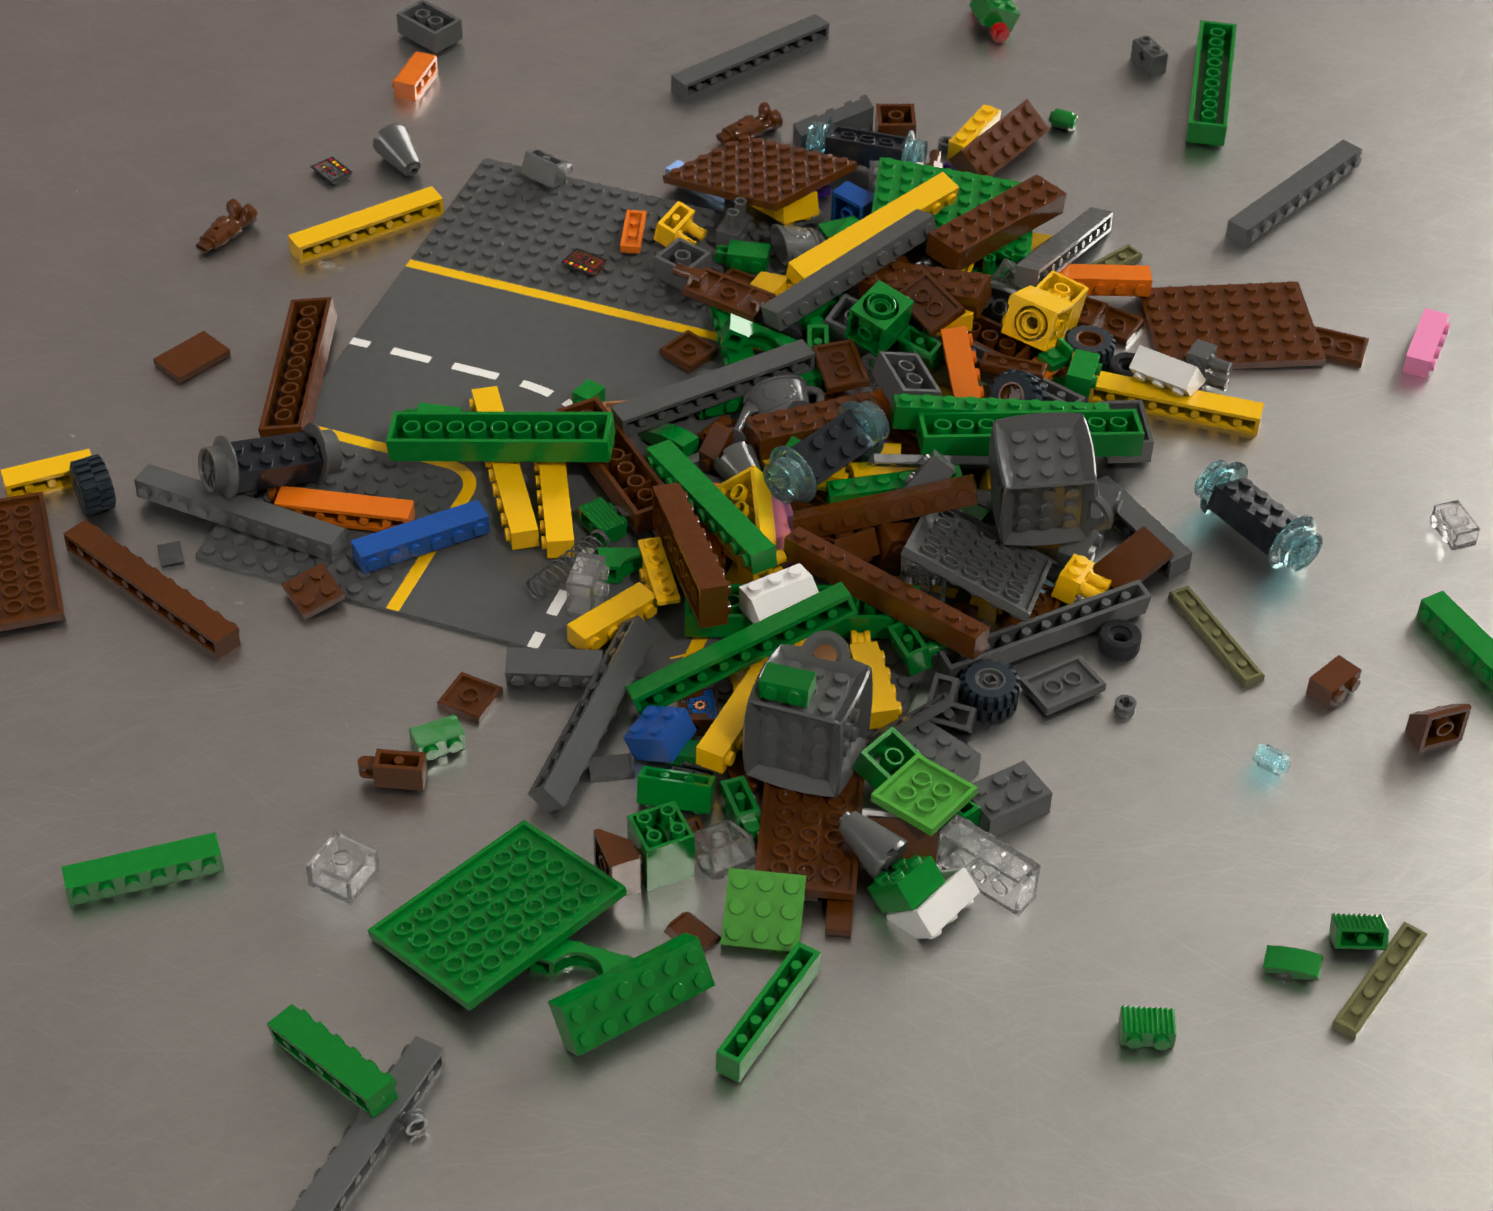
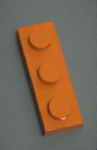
(633, 231)

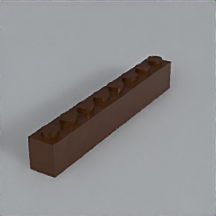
(888, 506)

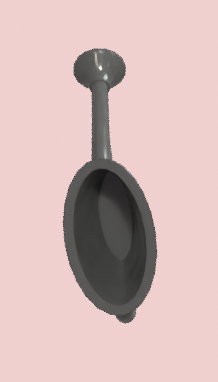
(794, 240)
(774, 394)

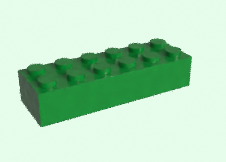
(631, 993)

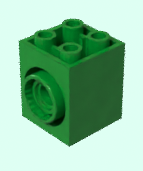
(878, 318)
(664, 844)

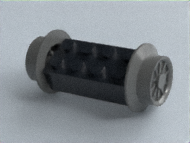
(269, 461)

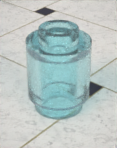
(1272, 759)

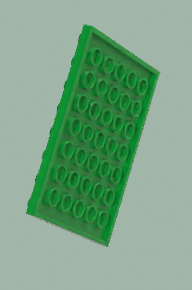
(900, 177)
(496, 914)

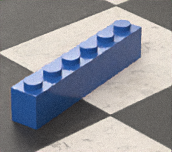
(420, 536)

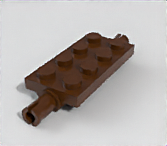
(723, 291)

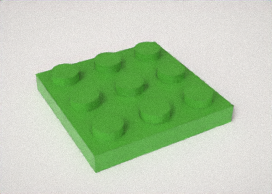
(924, 794)
(763, 910)

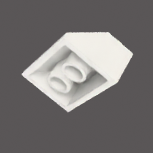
(1166, 371)
(776, 592)
(939, 907)

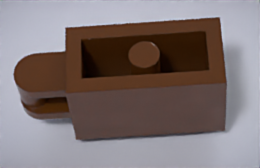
(395, 769)

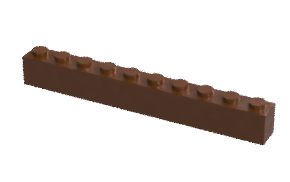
(152, 589)
(887, 593)

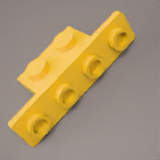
(657, 571)

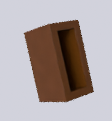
(1333, 682)

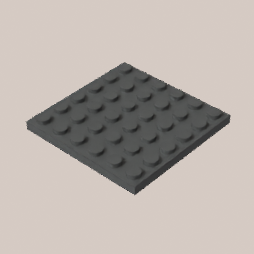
(975, 559)

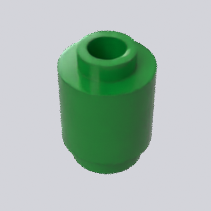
(1063, 119)

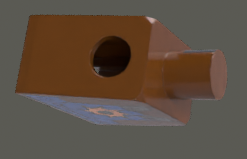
(702, 709)

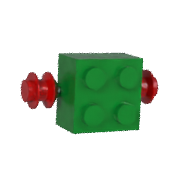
(997, 14)

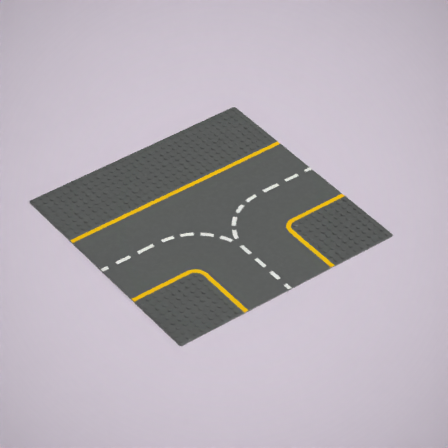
(501, 310)

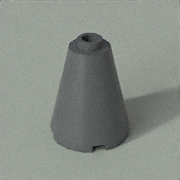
(397, 148)
(735, 460)
(871, 842)

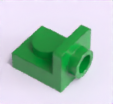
(1057, 357)

